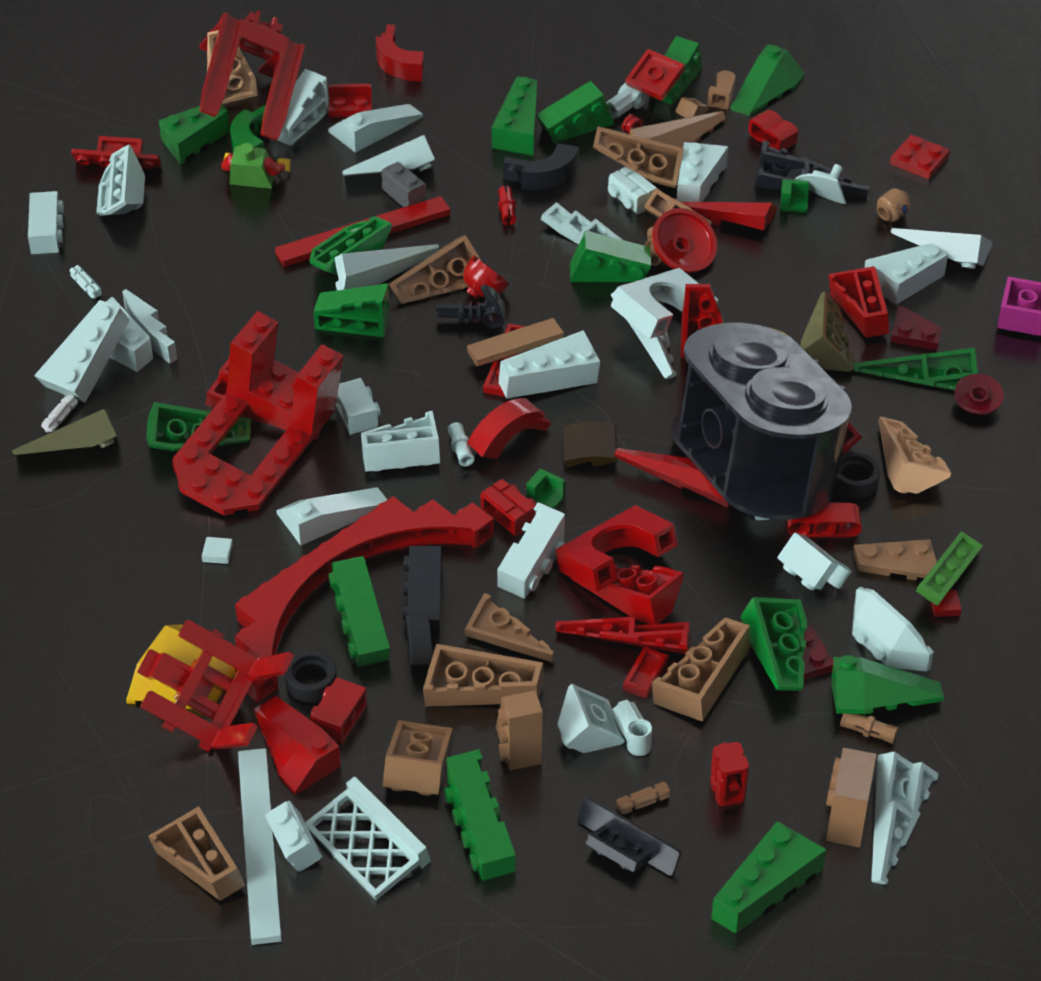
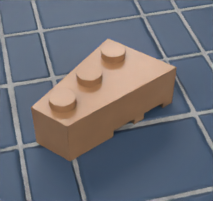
(520, 730)
(849, 796)
(198, 853)

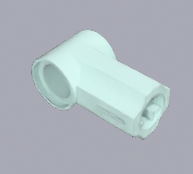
(624, 100)
(634, 728)

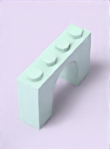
(639, 300)

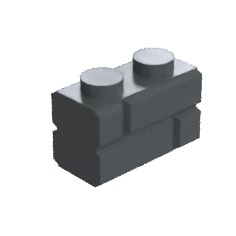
(403, 185)

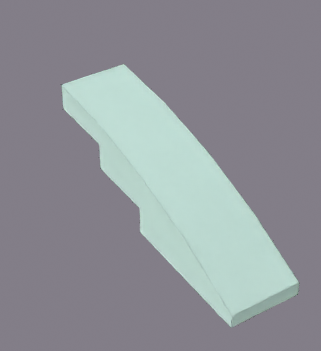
(573, 224)
(148, 320)

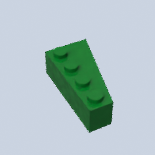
(478, 816)
(770, 871)

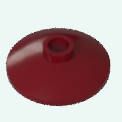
(981, 387)

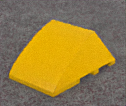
(173, 645)

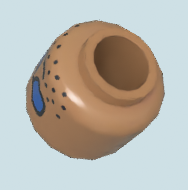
(893, 205)

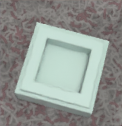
(217, 550)

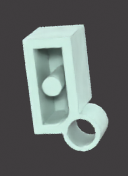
(812, 563)

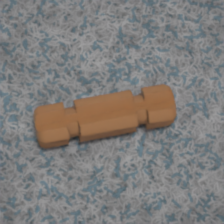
(643, 797)

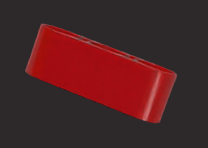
(832, 521)

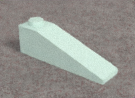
(373, 125)
(411, 154)
(961, 248)
(322, 515)

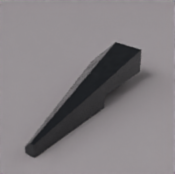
(779, 165)

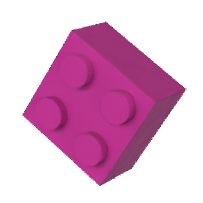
(1021, 306)

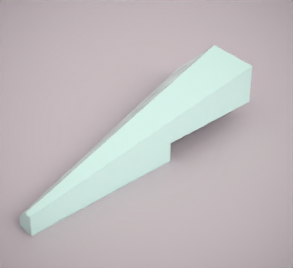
(377, 266)
(657, 349)
(899, 794)

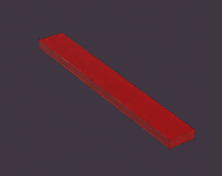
(400, 219)

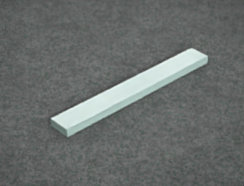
(259, 847)

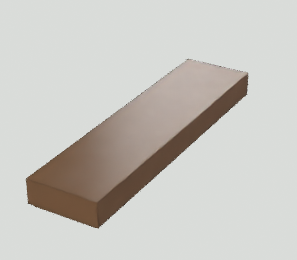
(515, 342)

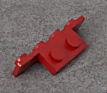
(110, 145)

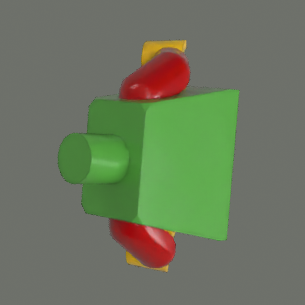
(253, 166)

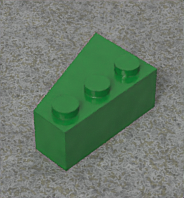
(191, 130)
(609, 260)

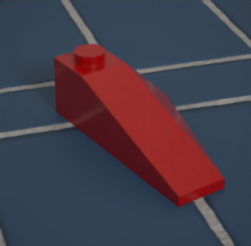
(698, 311)
(643, 593)
(296, 744)

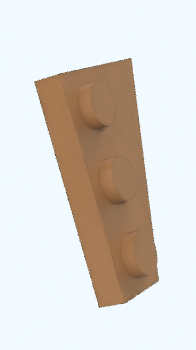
(903, 557)

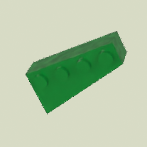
(516, 120)
(359, 611)

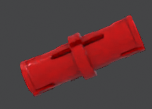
(507, 205)

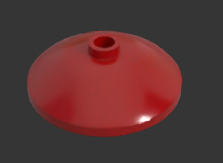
(691, 234)

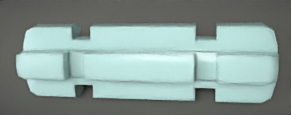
(85, 281)

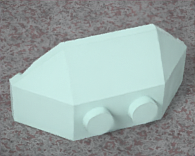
(121, 184)
(888, 633)

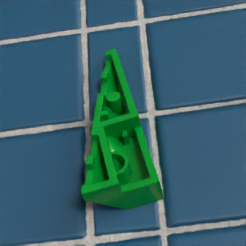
(930, 369)

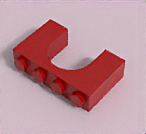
(635, 527)

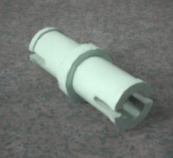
(459, 444)

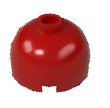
(478, 274)

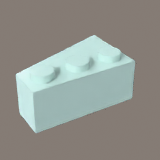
(535, 552)

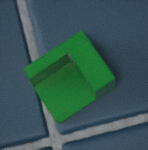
(794, 196)
(546, 489)

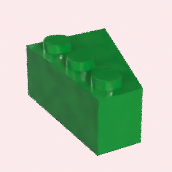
(689, 54)
(576, 114)
(354, 310)

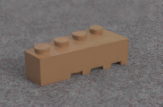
(478, 677)

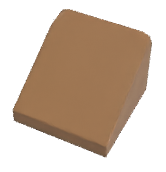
(691, 107)

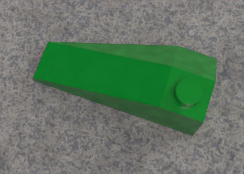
(778, 639)
(865, 685)

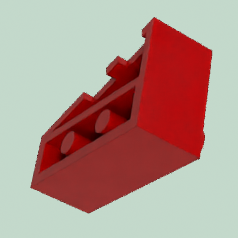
(861, 299)

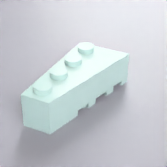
(85, 352)

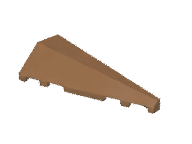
(681, 130)

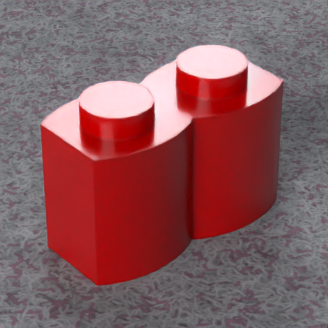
(773, 129)

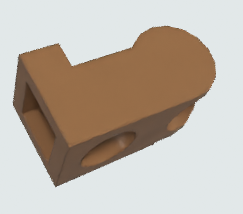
(723, 92)

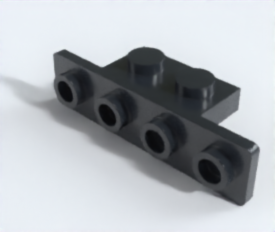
(626, 841)

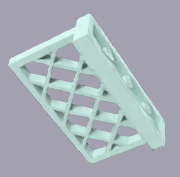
(388, 827)

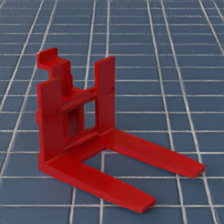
(281, 65)

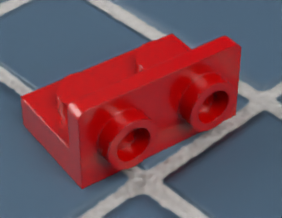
(349, 99)

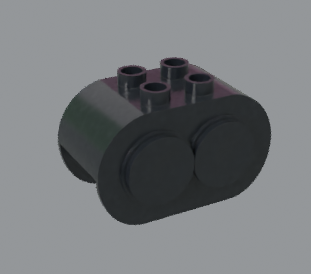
(762, 420)

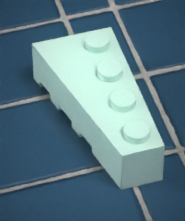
(550, 367)

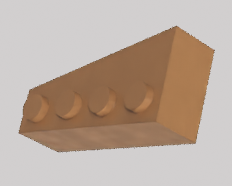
(704, 672)

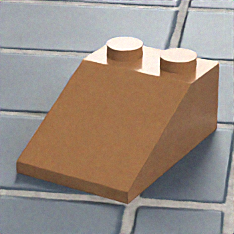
(417, 757)

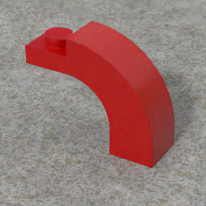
(396, 61)
(503, 423)

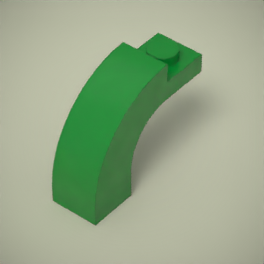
(246, 127)

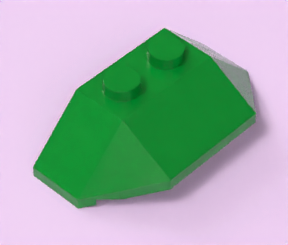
(354, 238)

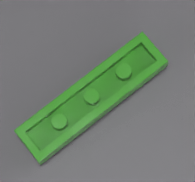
(949, 568)

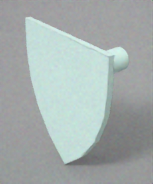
(825, 184)

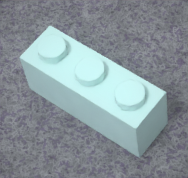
(45, 222)

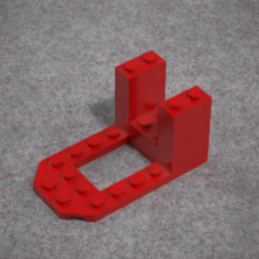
(273, 391)

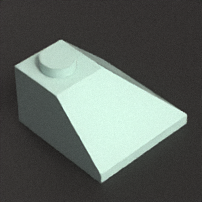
(588, 721)

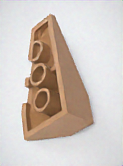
(646, 157)
(437, 273)

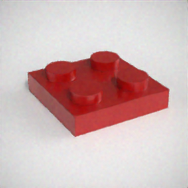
(655, 74)
(919, 156)

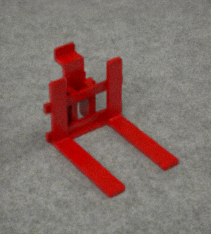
(196, 682)

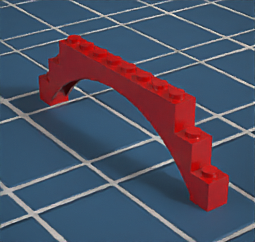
(384, 529)

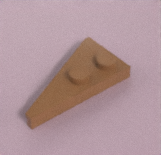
(501, 629)

